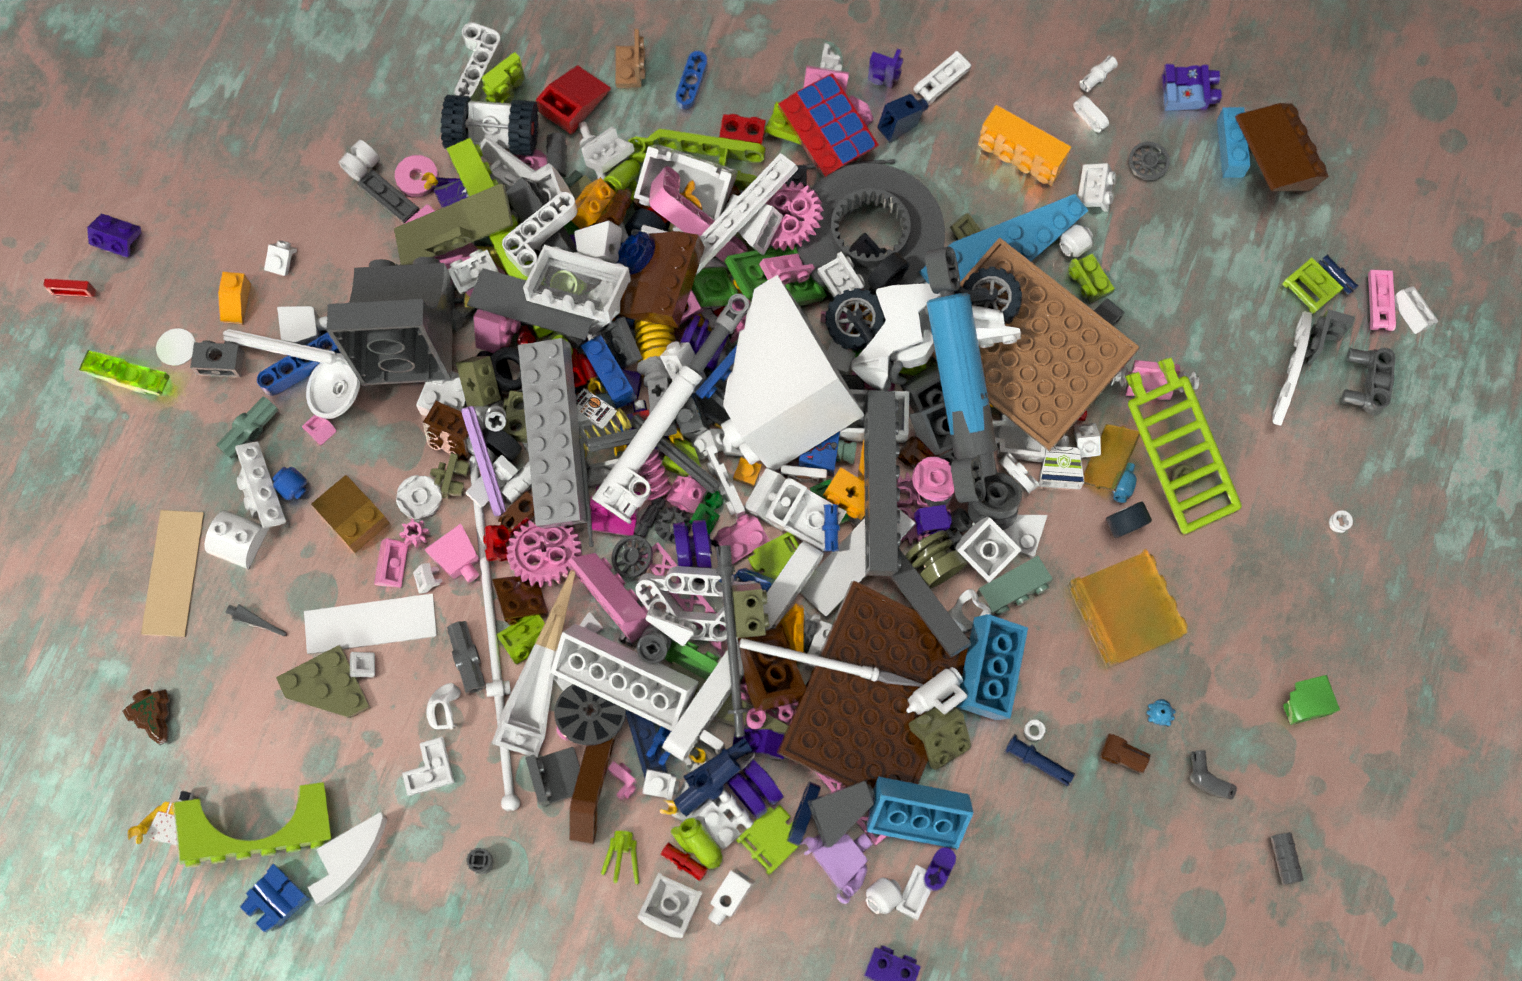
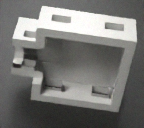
(1015, 441)

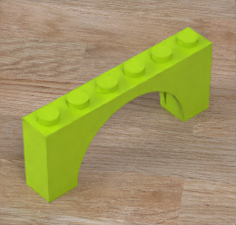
(202, 842)

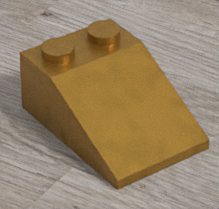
(350, 513)

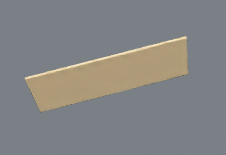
(172, 573)

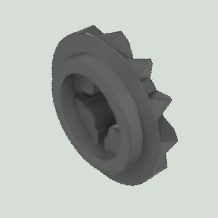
(667, 514)

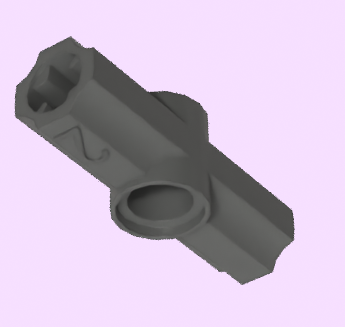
(466, 657)

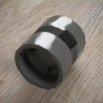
(653, 645)

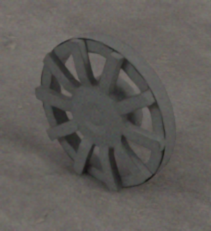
(1149, 160)
(632, 556)

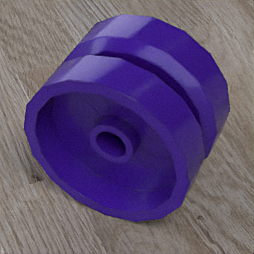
(693, 546)
(757, 785)

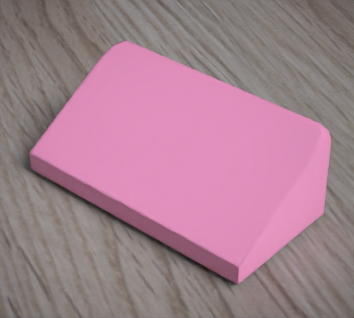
(391, 563)

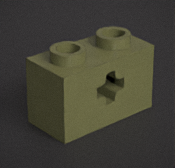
(478, 381)

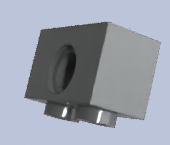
(228, 365)

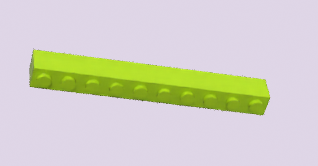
(475, 179)

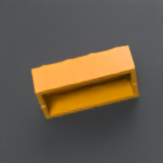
(1023, 145)

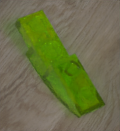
(124, 374)

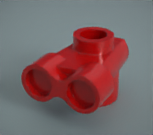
(495, 540)

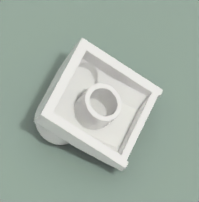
(669, 906)

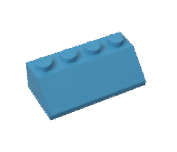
(919, 813)

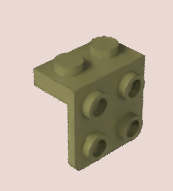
(943, 735)

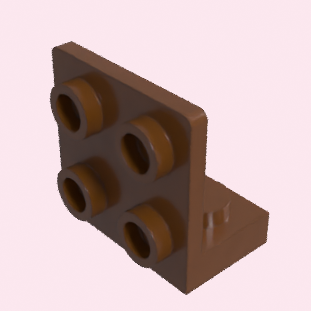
(446, 430)

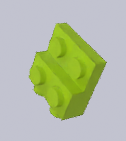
(502, 79)

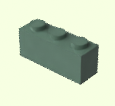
(1015, 586)

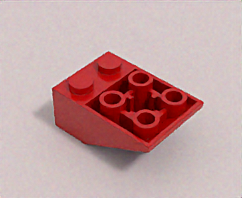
(571, 98)

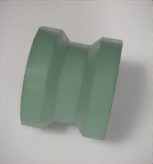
(846, 452)

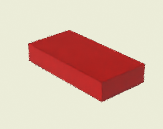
(69, 287)

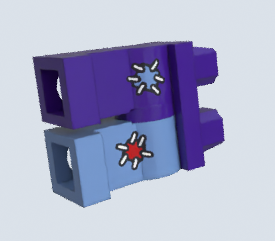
(1190, 87)

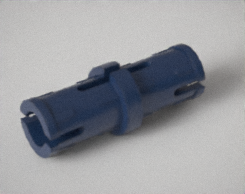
(1338, 274)

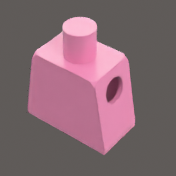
(455, 554)

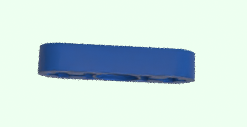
(692, 88)

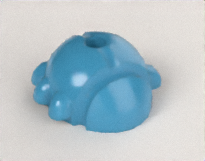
(1155, 712)

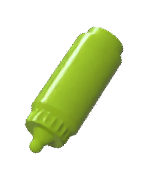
(624, 176)
(696, 839)

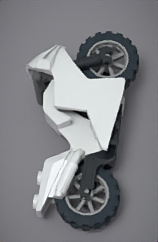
(902, 328)

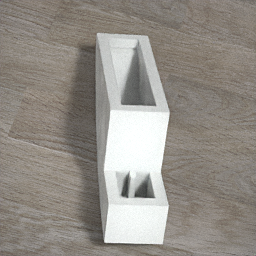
(347, 857)

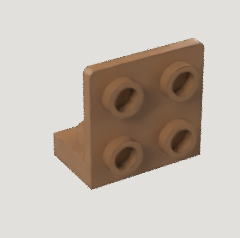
(630, 63)

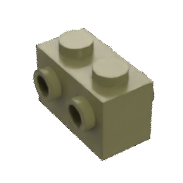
(748, 612)

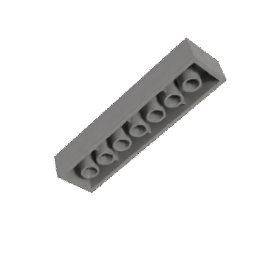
(552, 433)

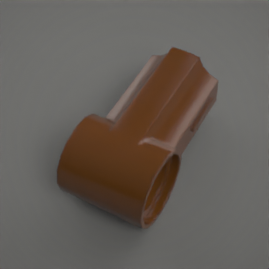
(913, 452)
(1118, 751)

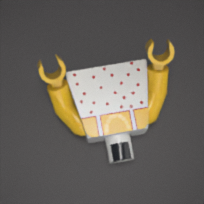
(159, 823)

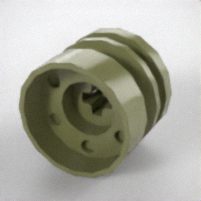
(933, 556)

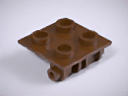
(518, 598)

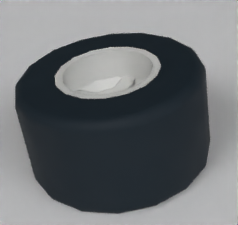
(644, 217)
(1129, 519)

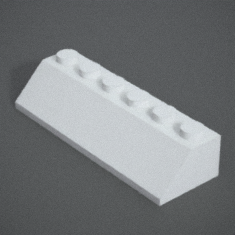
(623, 676)

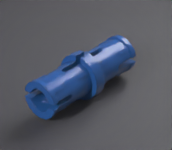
(831, 527)

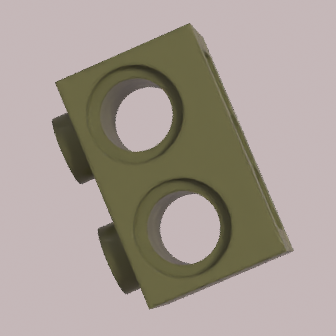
(515, 416)

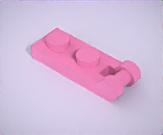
(1381, 299)

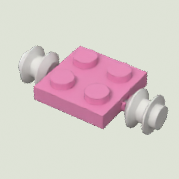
(1152, 377)

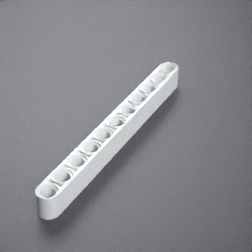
(718, 685)

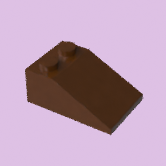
(770, 678)

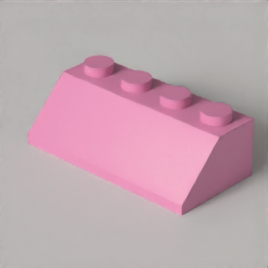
(611, 594)

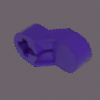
(933, 878)

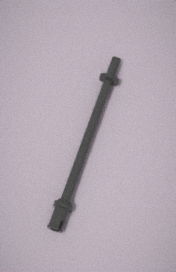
(725, 571)

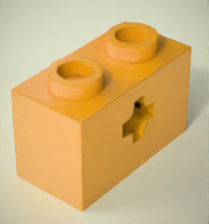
(592, 203)
(840, 487)

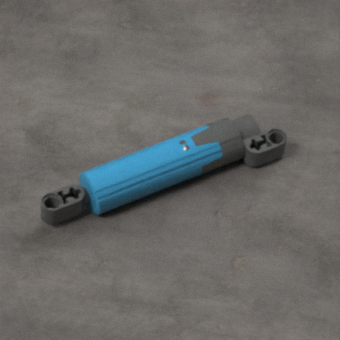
(961, 377)

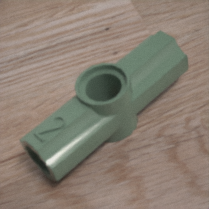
(247, 426)

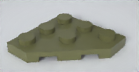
(325, 684)

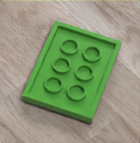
(749, 275)

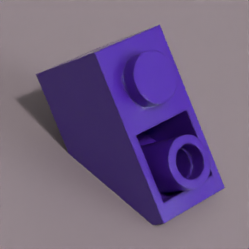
(762, 742)

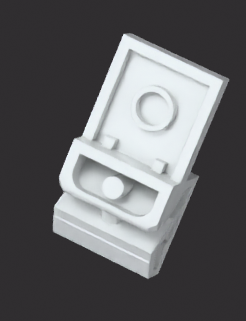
(790, 508)

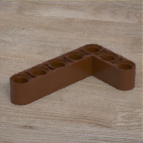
(587, 792)

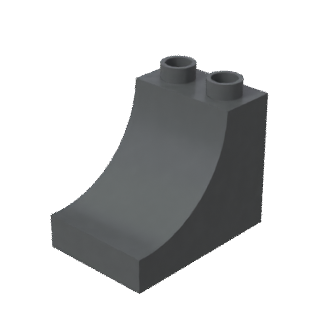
(396, 323)

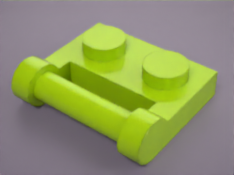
(1317, 280)

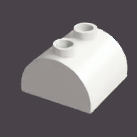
(234, 538)
(987, 548)

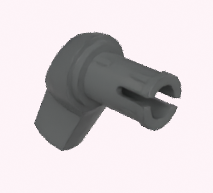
(1207, 781)

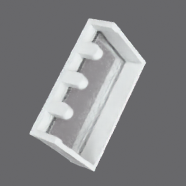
(577, 283)

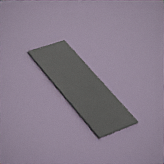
(506, 297)

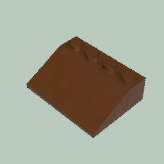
(1282, 148)
(664, 285)

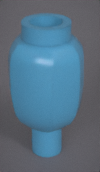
(1126, 485)

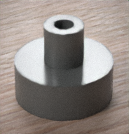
(960, 520)

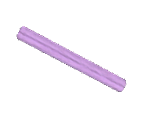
(483, 460)

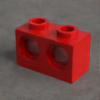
(743, 127)

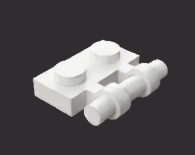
(717, 824)

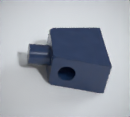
(901, 116)

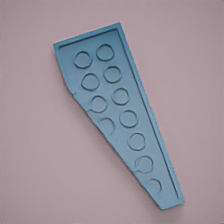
(1026, 233)

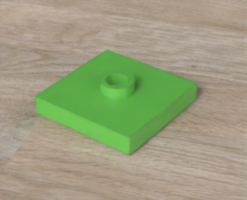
(713, 287)

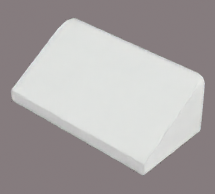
(1414, 310)

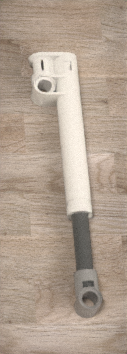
(618, 487)

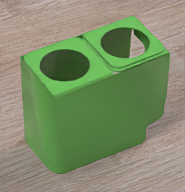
(1311, 700)

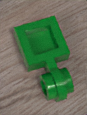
(707, 512)

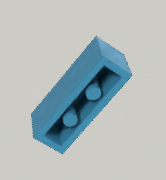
(1232, 144)

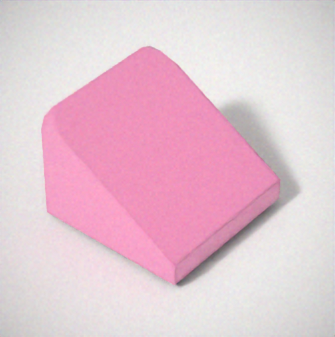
(319, 429)

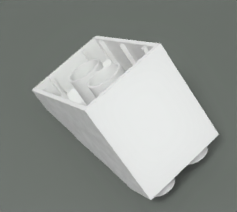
(783, 383)

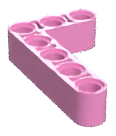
(682, 213)

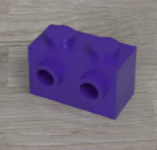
(888, 967)

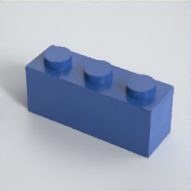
(609, 372)

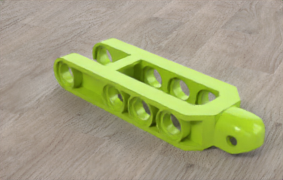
(703, 145)

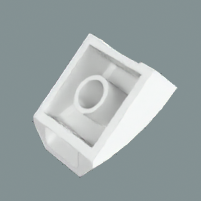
(549, 181)

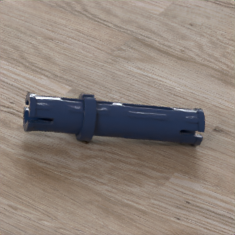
(737, 751)

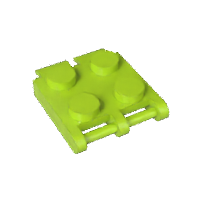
(773, 555)
(769, 838)

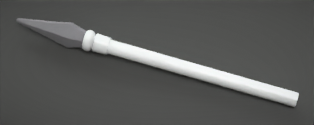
(863, 671)

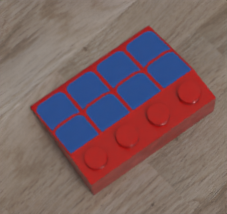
(827, 125)

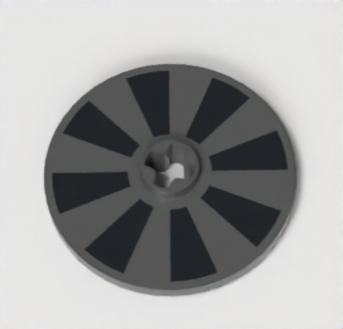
(580, 728)

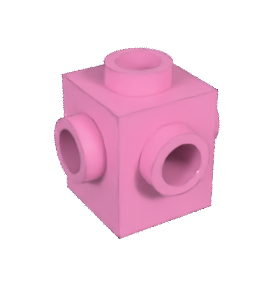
(686, 494)

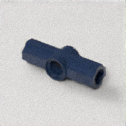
(707, 784)

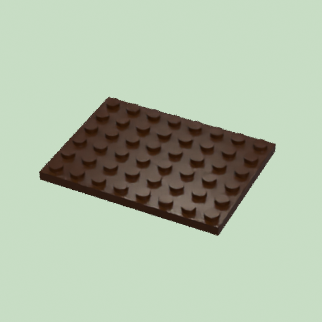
(858, 725)

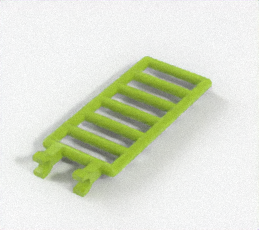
(1141, 397)

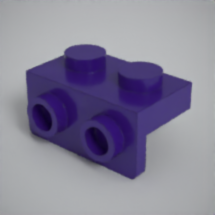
(884, 69)
(112, 234)

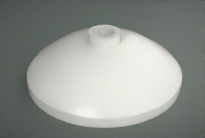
(332, 388)

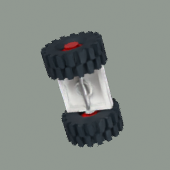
(508, 125)

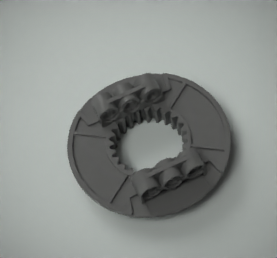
(867, 182)

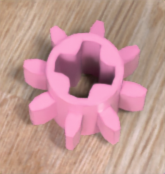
(414, 527)

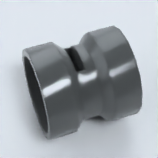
(479, 864)

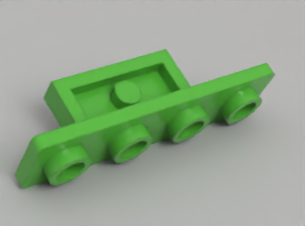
(692, 660)

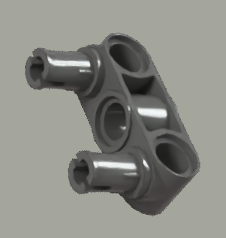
(1378, 379)

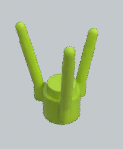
(622, 843)

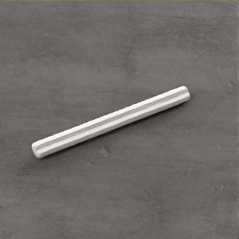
(280, 346)

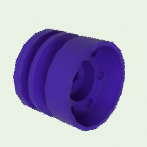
(697, 336)

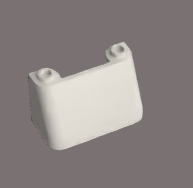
(711, 179)

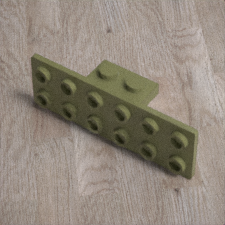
(454, 225)

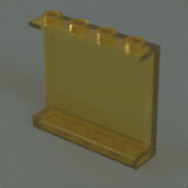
(1128, 609)

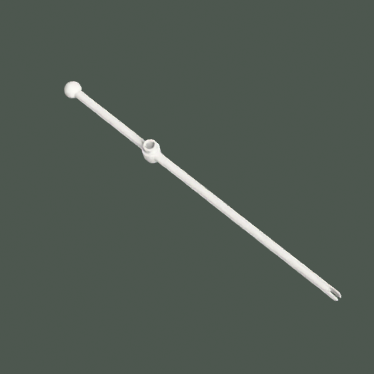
(498, 687)

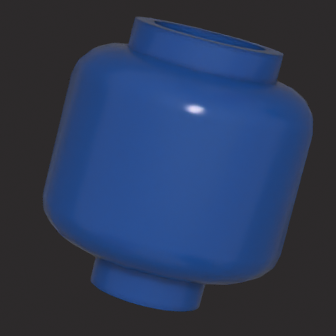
(289, 483)

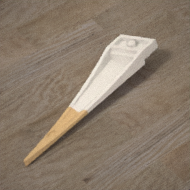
(526, 711)

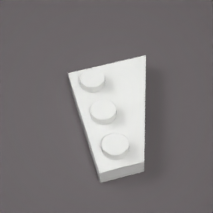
(716, 468)

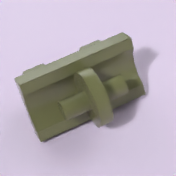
(449, 486)

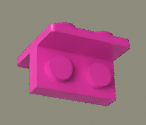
(607, 522)

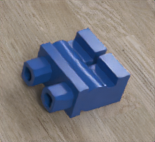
(275, 897)

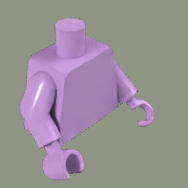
(842, 862)

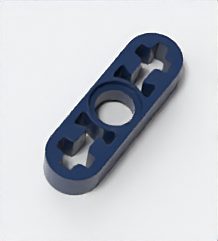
(803, 814)

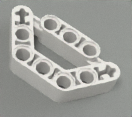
(662, 584)

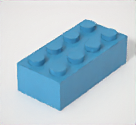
(992, 667)

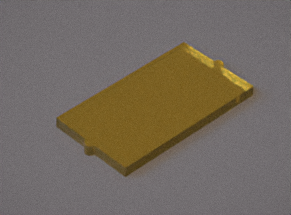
(1116, 449)

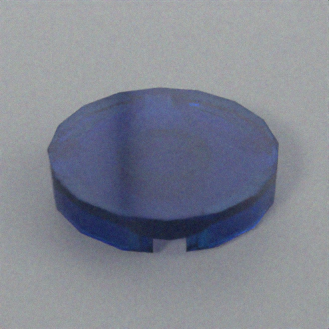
(636, 252)

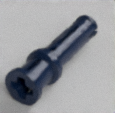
(1029, 755)

